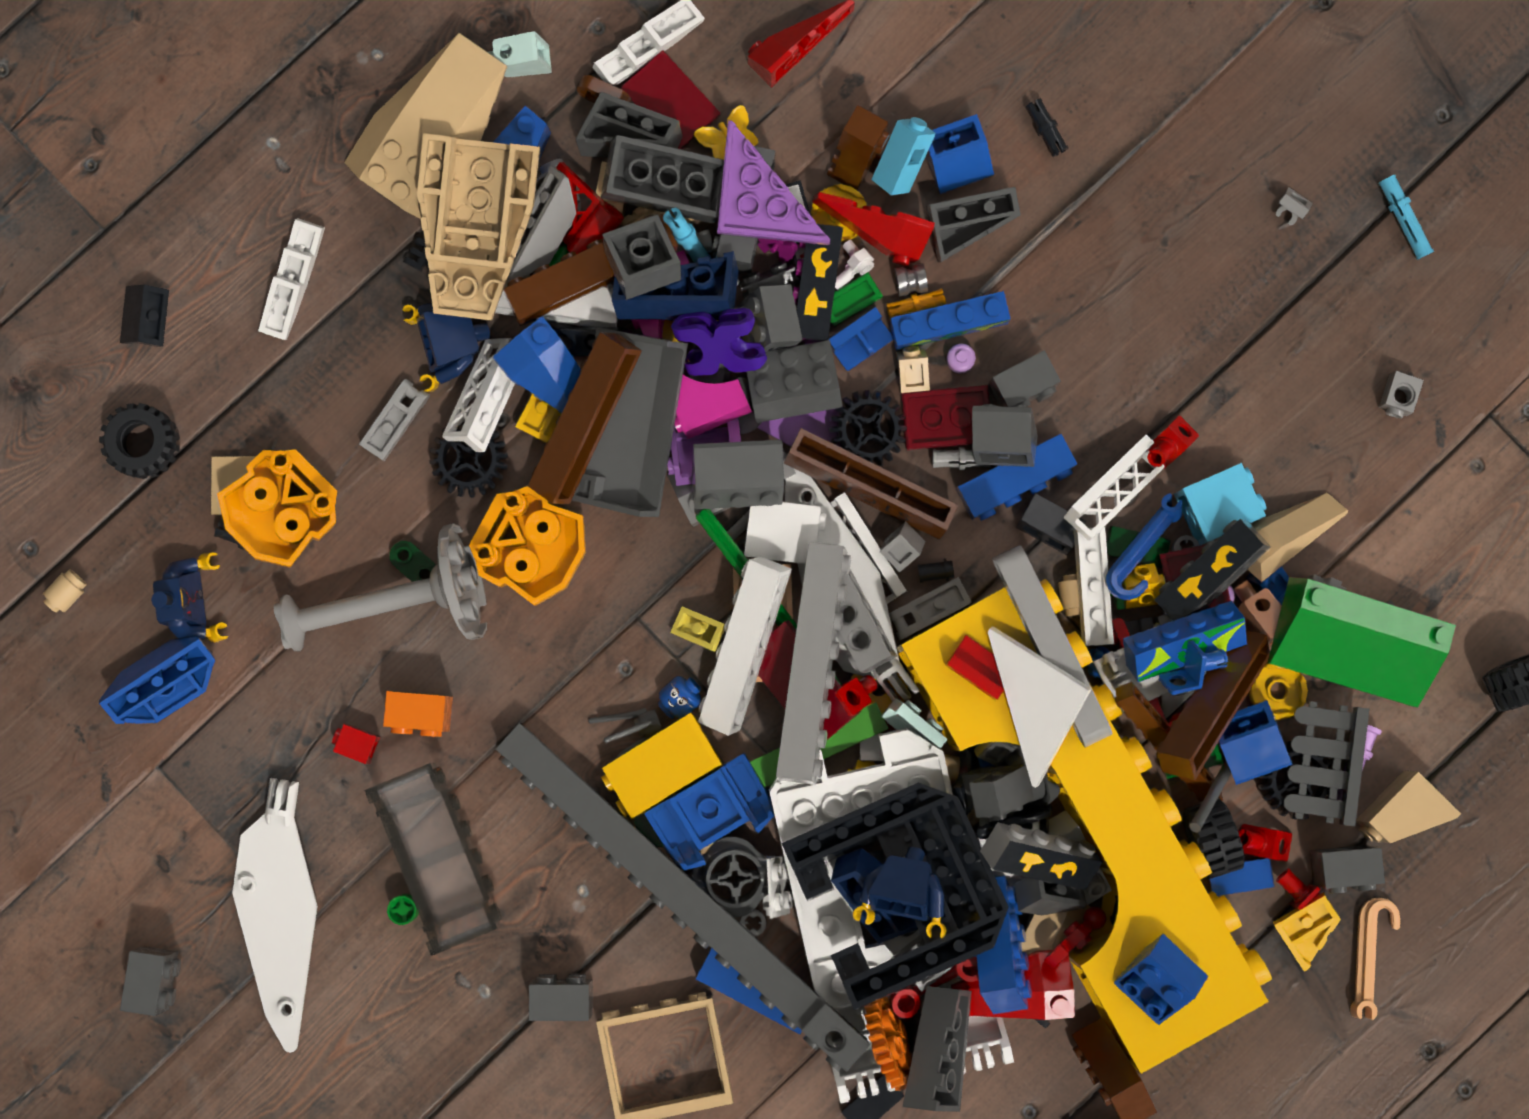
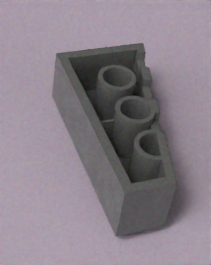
(939, 1051)

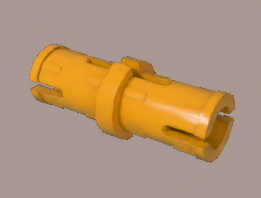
(916, 303)

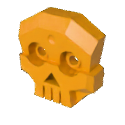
(261, 523)
(549, 555)

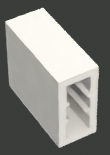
(783, 531)

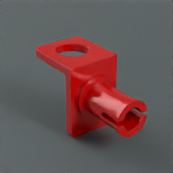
(1171, 443)
(858, 691)
(1265, 842)
(1297, 889)

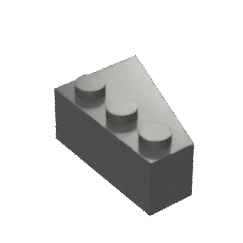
(619, 117)
(970, 219)

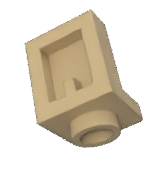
(913, 370)

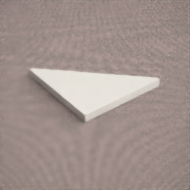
(1040, 701)

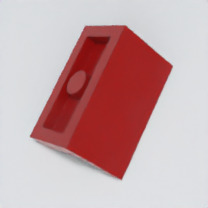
(977, 667)

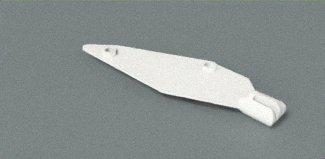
(868, 578)
(277, 910)

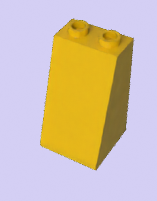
(661, 767)

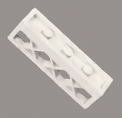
(489, 403)
(1102, 487)
(869, 544)
(1092, 589)

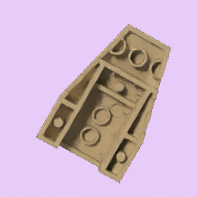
(444, 99)
(473, 218)

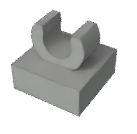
(1295, 204)

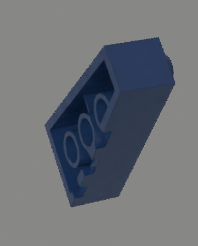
(703, 287)

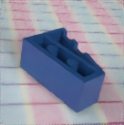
(526, 130)

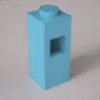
(903, 156)

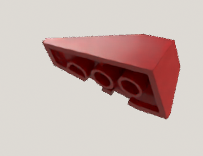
(785, 49)
(893, 235)
(1050, 990)

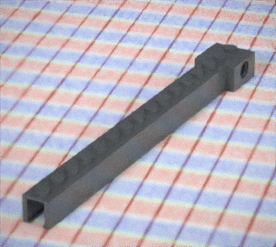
(682, 896)

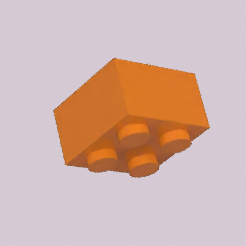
(417, 711)

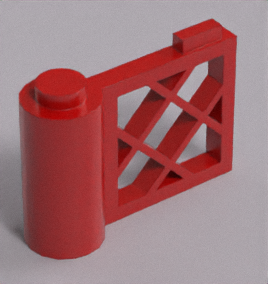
(595, 221)

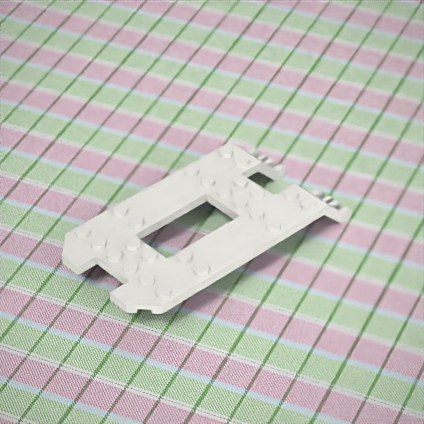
(828, 920)

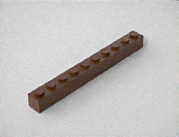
(1156, 729)

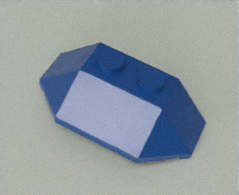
(159, 682)

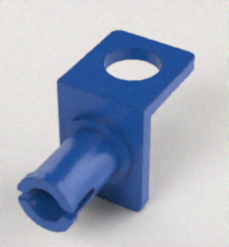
(1194, 669)

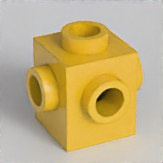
(1155, 582)

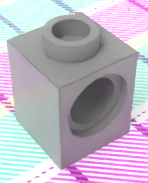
(1409, 385)
(902, 546)

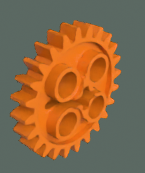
(889, 1042)

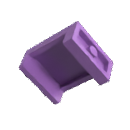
(682, 449)

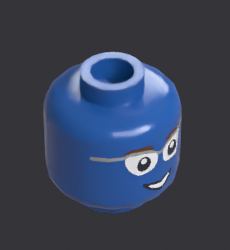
(679, 697)

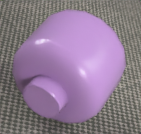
(960, 358)

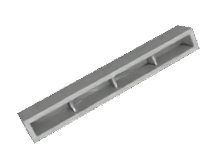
(812, 663)

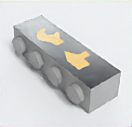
(1041, 856)

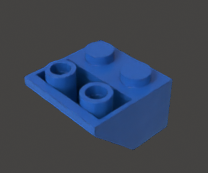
(959, 155)
(1254, 743)
(1161, 979)

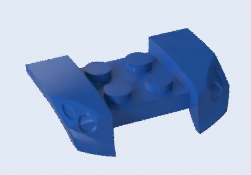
(710, 811)

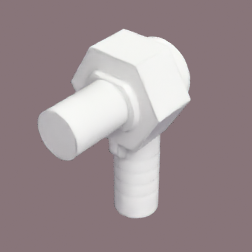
(859, 262)

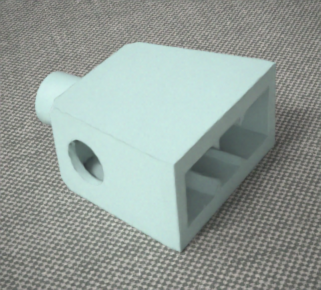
(523, 54)

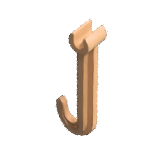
(1367, 954)

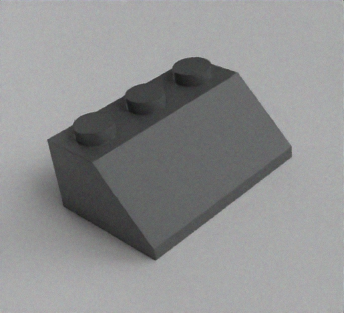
(737, 474)

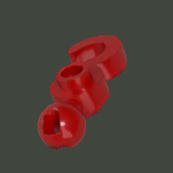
(1077, 935)

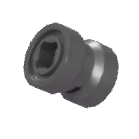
(911, 280)

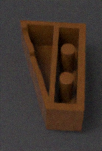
(859, 146)
(1113, 1071)

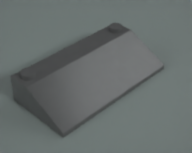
(635, 446)

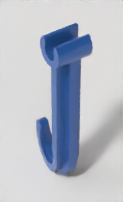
(1139, 548)

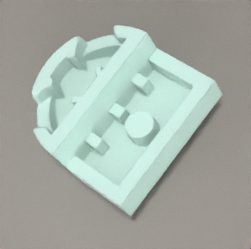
(906, 715)

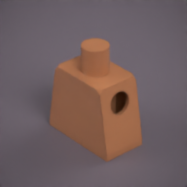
(1259, 609)

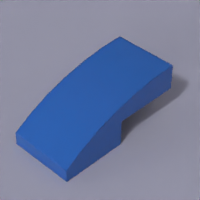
(1254, 875)

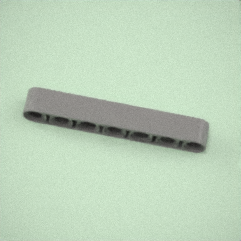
(1049, 636)

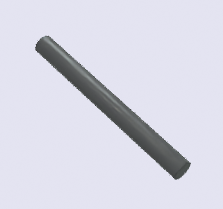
(1210, 798)

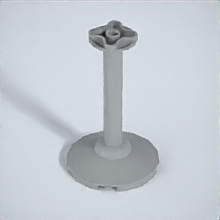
(451, 584)

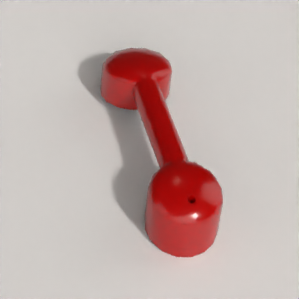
(907, 1001)

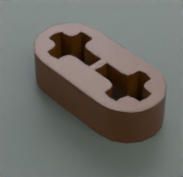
(591, 87)

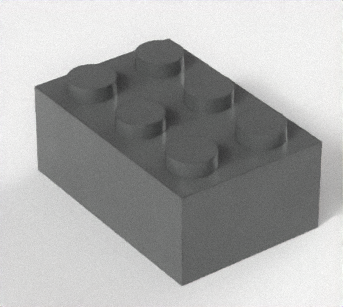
(795, 382)

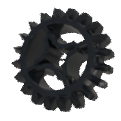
(857, 421)
(459, 467)
(1276, 791)

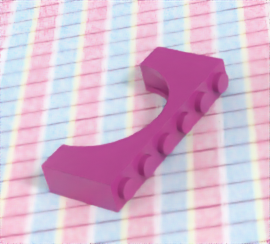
(700, 403)

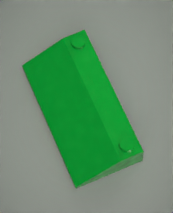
(1359, 641)

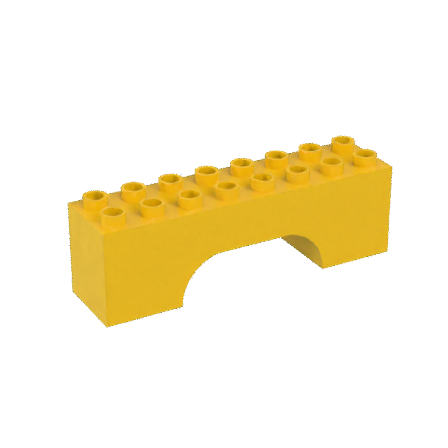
(1132, 835)

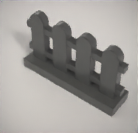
(1337, 749)

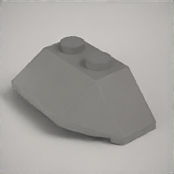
(547, 225)

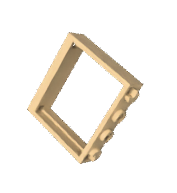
(675, 1106)

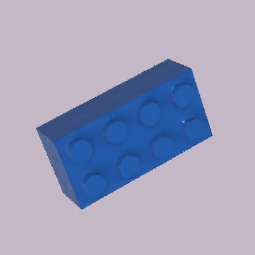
(1003, 967)

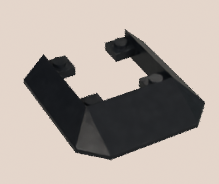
(940, 828)

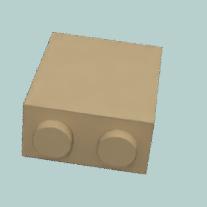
(1405, 809)

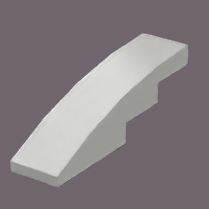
(644, 45)
(291, 279)

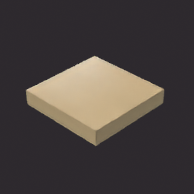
(225, 472)

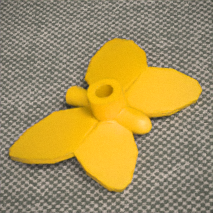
(716, 140)

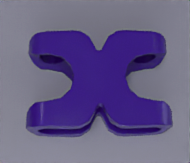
(719, 342)

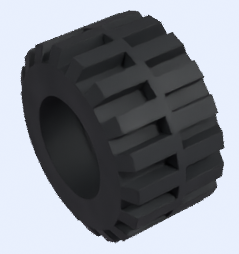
(118, 431)
(1509, 684)
(1217, 839)

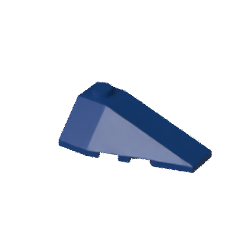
(540, 364)

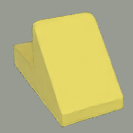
(698, 629)

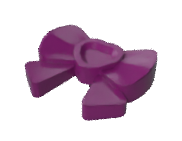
(785, 248)

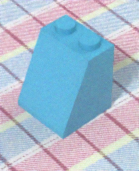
(1218, 501)

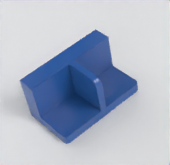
(860, 339)

